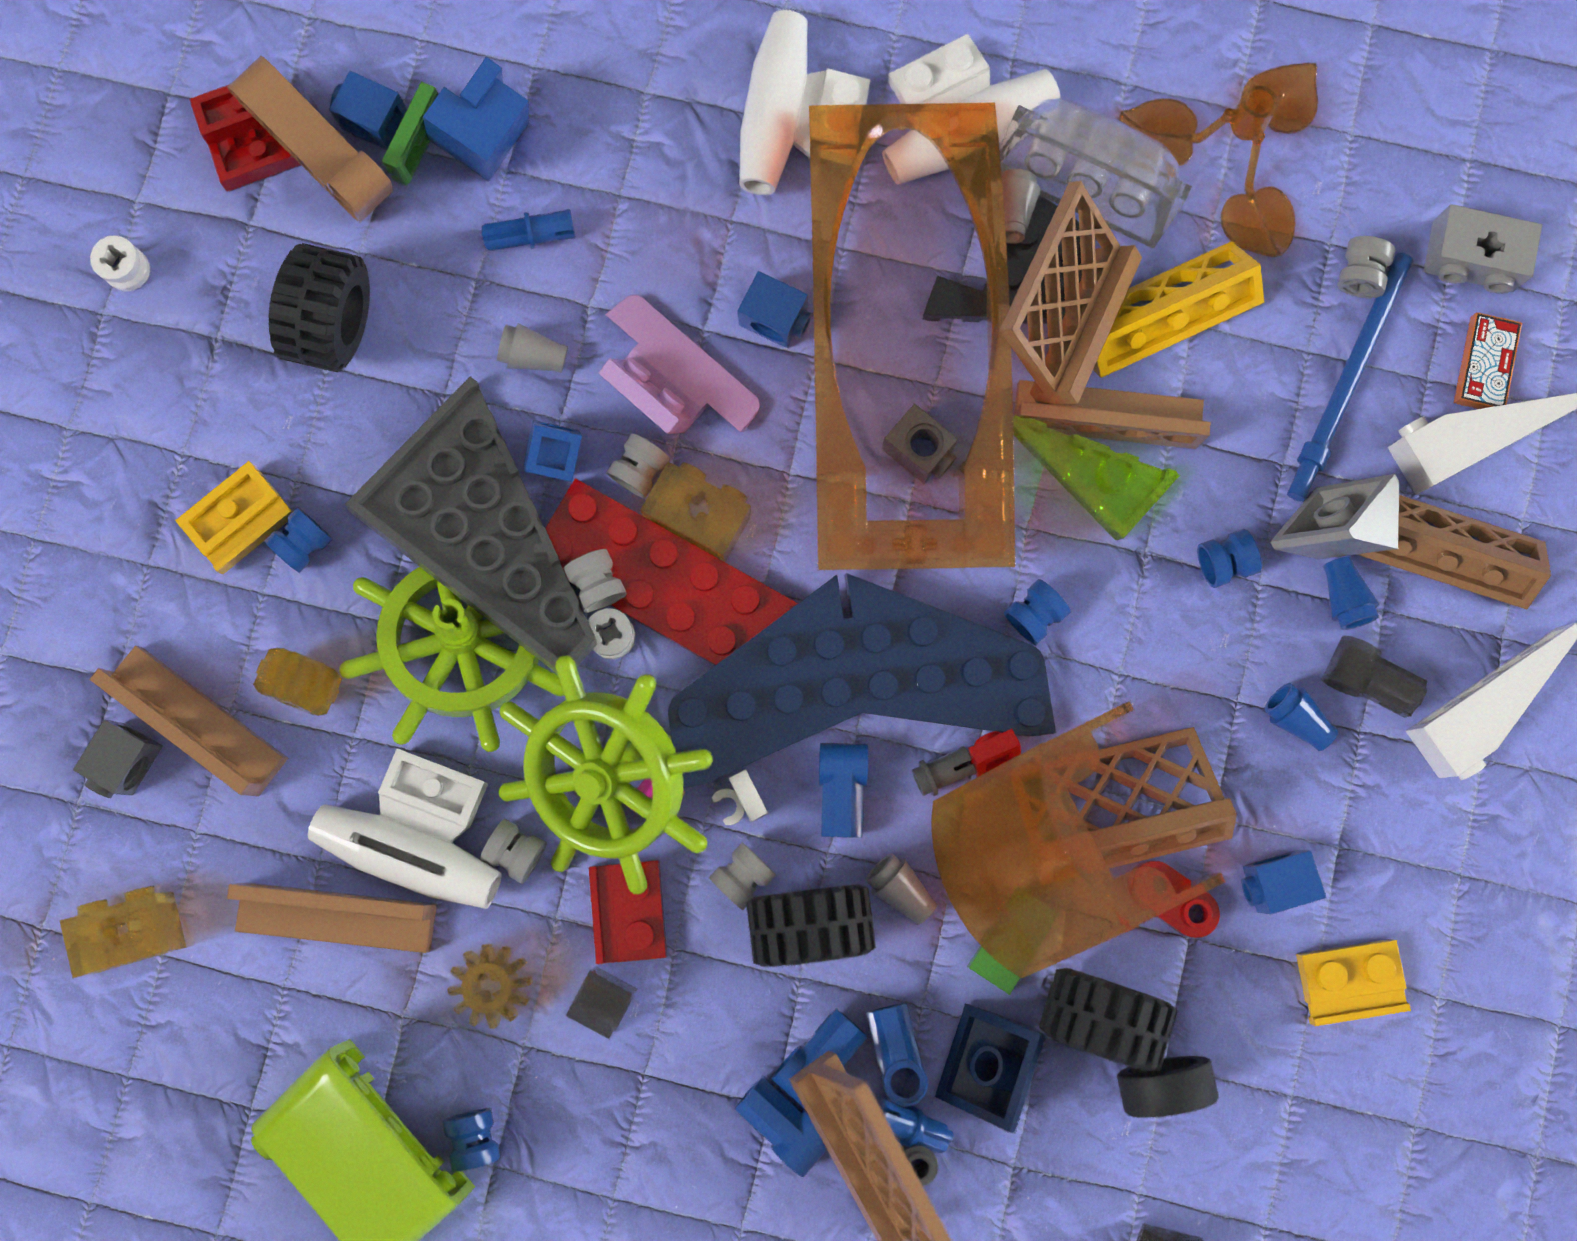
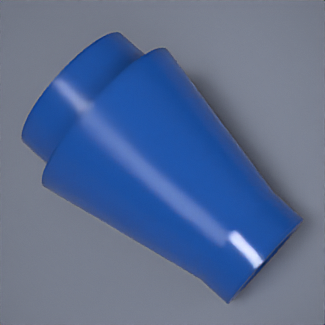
(1349, 595)
(1299, 715)

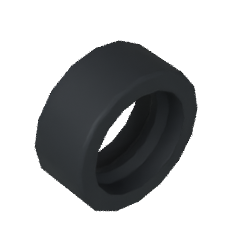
(1177, 1088)

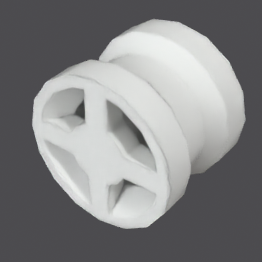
(130, 271)
(615, 643)

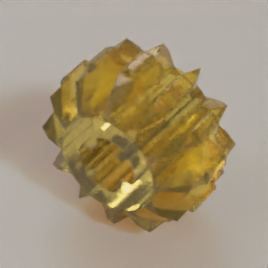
(297, 681)
(480, 999)

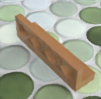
(1121, 416)
(1455, 558)
(192, 722)
(333, 917)

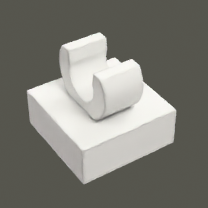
(745, 796)

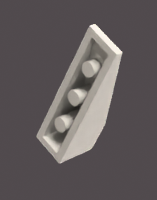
(1460, 439)
(1481, 717)

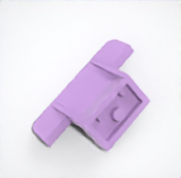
(671, 374)

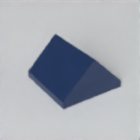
(990, 1067)

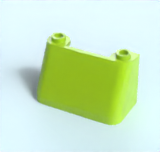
(355, 1154)

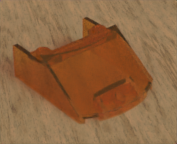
(1028, 866)

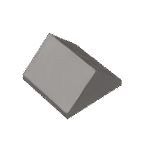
(1344, 520)

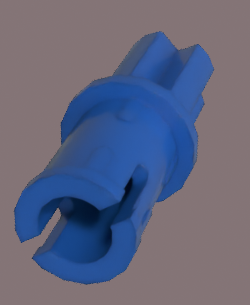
(528, 230)
(913, 1127)

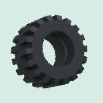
(319, 307)
(811, 926)
(1108, 1019)

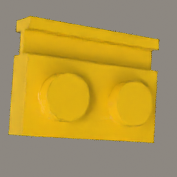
(235, 517)
(1353, 982)

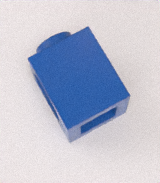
(367, 109)
(774, 310)
(552, 450)
(1282, 882)

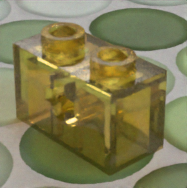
(711, 532)
(94, 937)

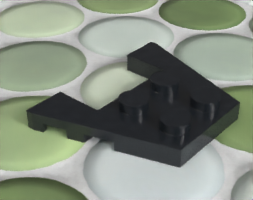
(963, 302)

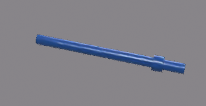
(1317, 452)

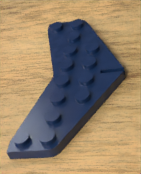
(882, 661)

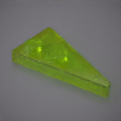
(1106, 483)

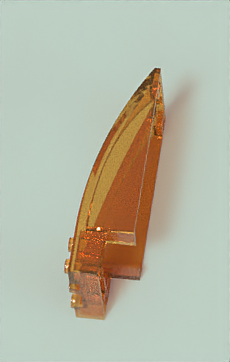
(986, 523)

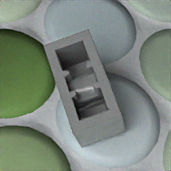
(1482, 249)

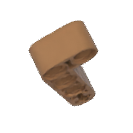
(316, 145)

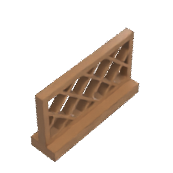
(1088, 303)
(1170, 830)
(866, 1153)

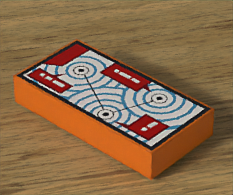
(1487, 361)

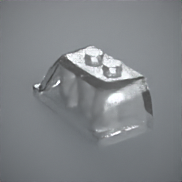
(1122, 168)

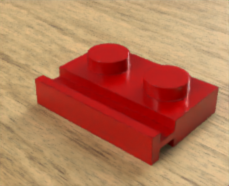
(623, 922)

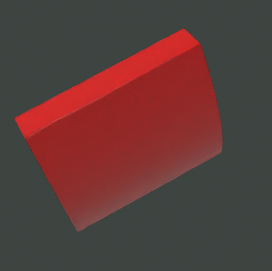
(237, 141)

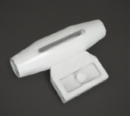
(955, 76)
(780, 101)
(414, 835)

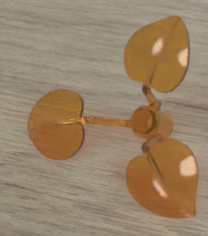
(1275, 99)

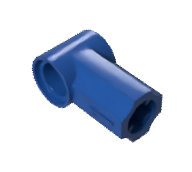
(842, 778)
(835, 1035)
(896, 1049)
(783, 1125)

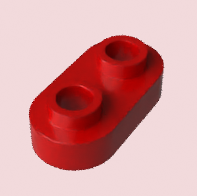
(1178, 916)

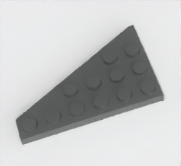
(468, 522)

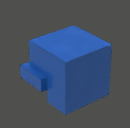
(481, 122)

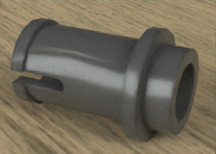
(943, 771)
(928, 1168)

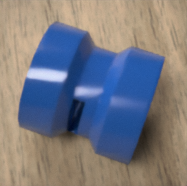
(298, 540)
(1229, 558)
(1037, 611)
(469, 1128)

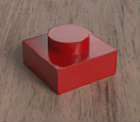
(993, 750)

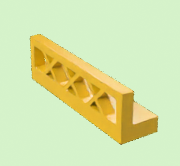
(1181, 310)

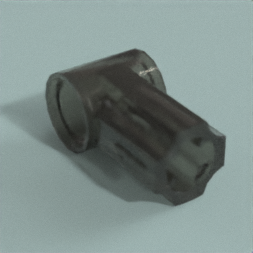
(1361, 671)

